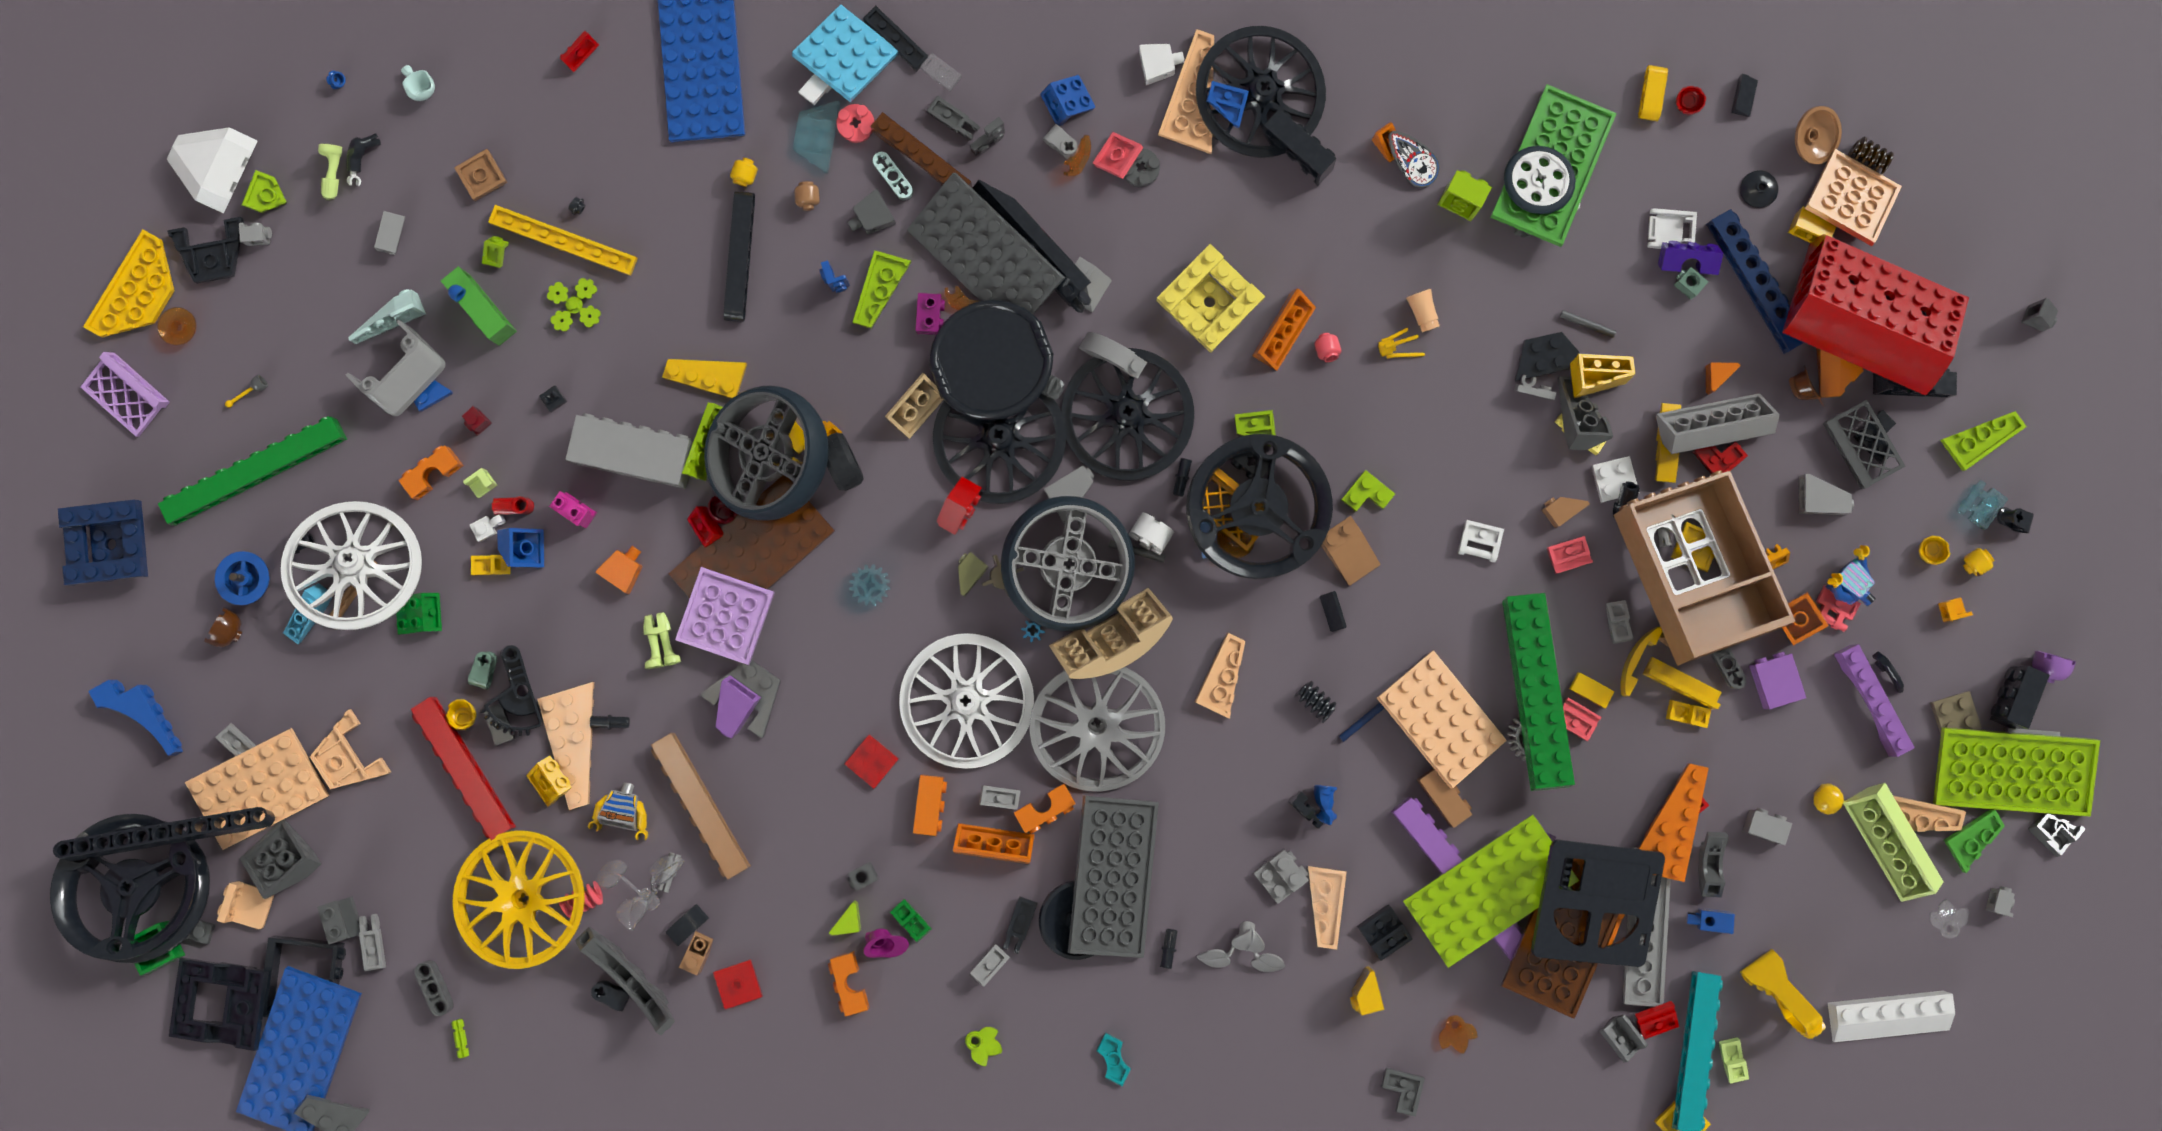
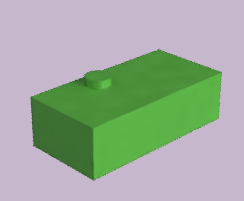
(480, 307)

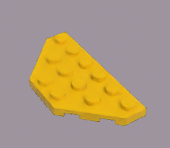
(136, 290)

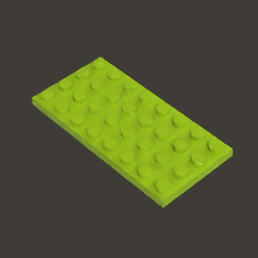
(2016, 771)
(1484, 892)

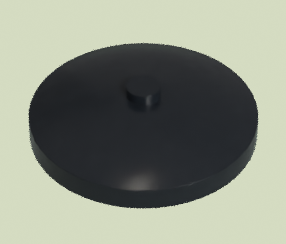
(1056, 921)

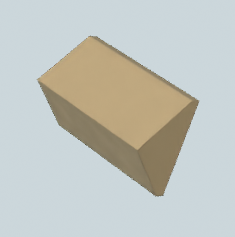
(915, 406)

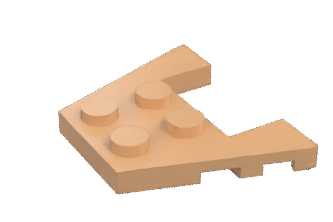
(339, 762)

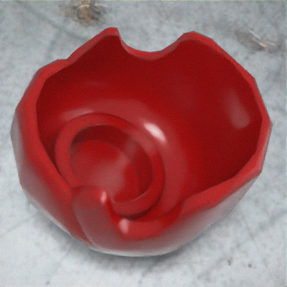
(1690, 100)

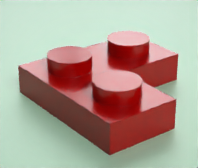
(1724, 461)

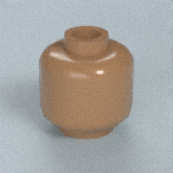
(807, 195)

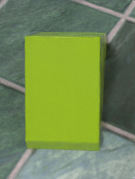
(848, 922)

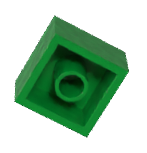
(155, 964)

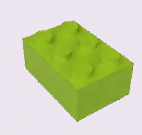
(1464, 195)

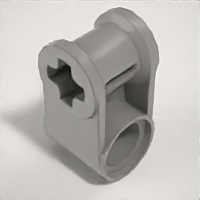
(1059, 140)

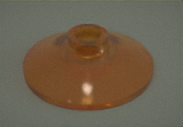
(169, 323)
(1231, 548)

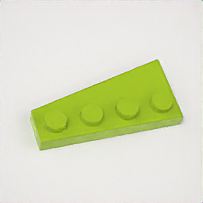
(880, 283)
(1977, 442)
(695, 462)

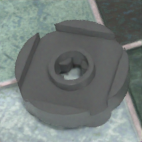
(1143, 177)

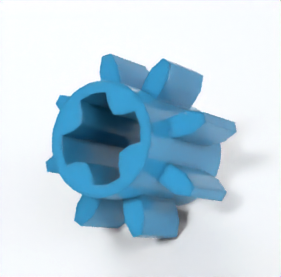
(1029, 634)

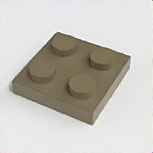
(1956, 712)

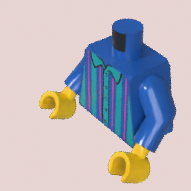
(1853, 580)

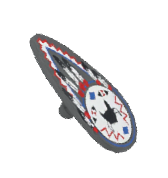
(1414, 159)

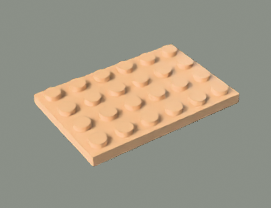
(1441, 719)
(266, 776)

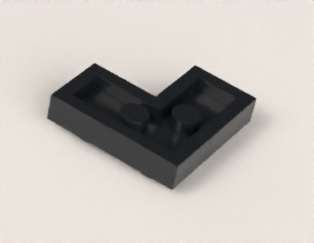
(1887, 423)

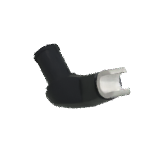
(355, 153)

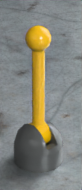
(258, 383)

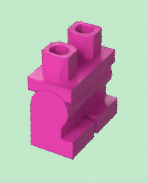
(572, 509)

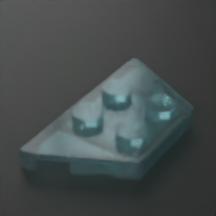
(816, 134)

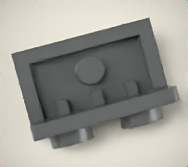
(1623, 1037)

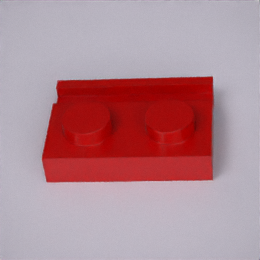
(1657, 1020)

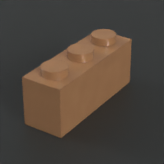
(1444, 798)

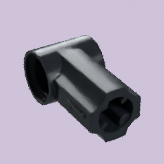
(1628, 492)

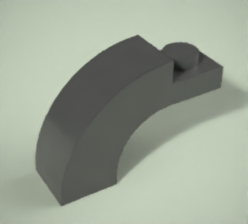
(1711, 864)

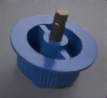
(242, 578)

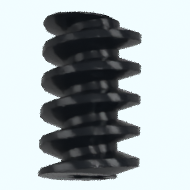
(1316, 700)

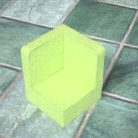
(480, 482)

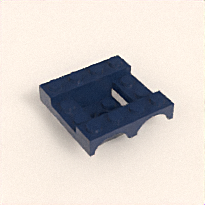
(106, 521)

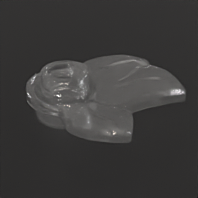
(1949, 916)

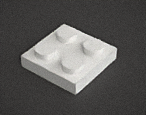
(1610, 477)

